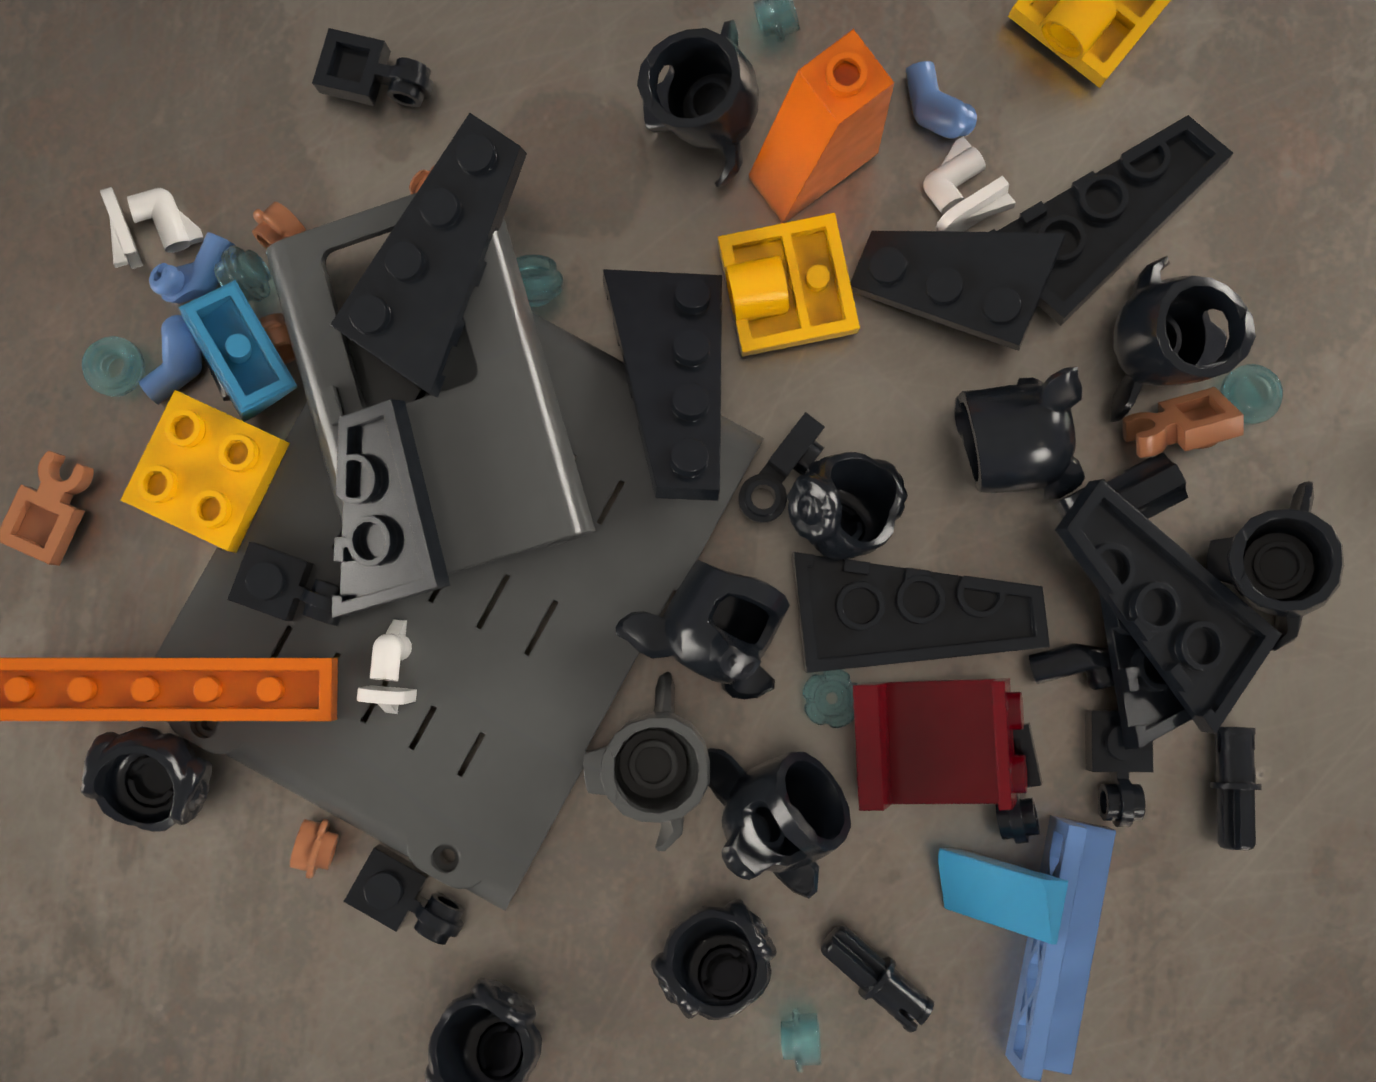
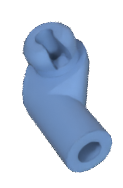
(935, 109)
(192, 279)
(180, 361)

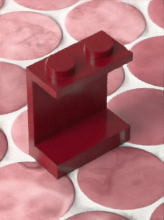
(938, 743)

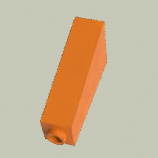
(824, 127)

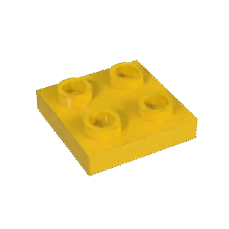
(1088, 33)
(788, 284)
(205, 472)

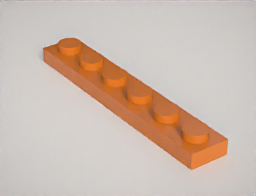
(168, 689)

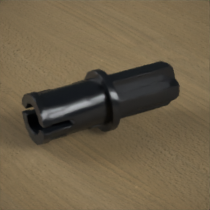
(1235, 787)
(877, 978)

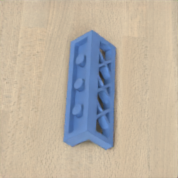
(1057, 975)

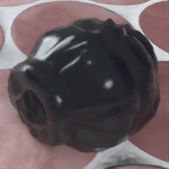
(847, 504)
(146, 778)
(716, 961)
(485, 1037)

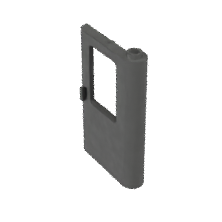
(487, 449)

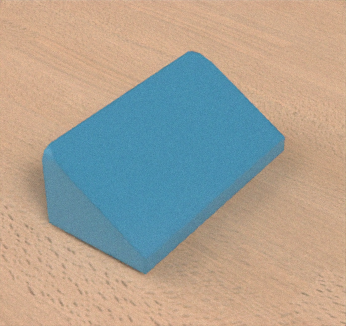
(238, 349)
(1002, 893)

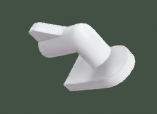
(958, 167)
(172, 225)
(385, 666)

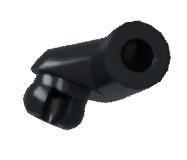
(1072, 660)

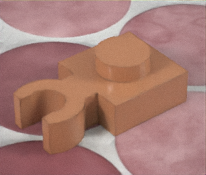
(1190, 420)
(42, 518)

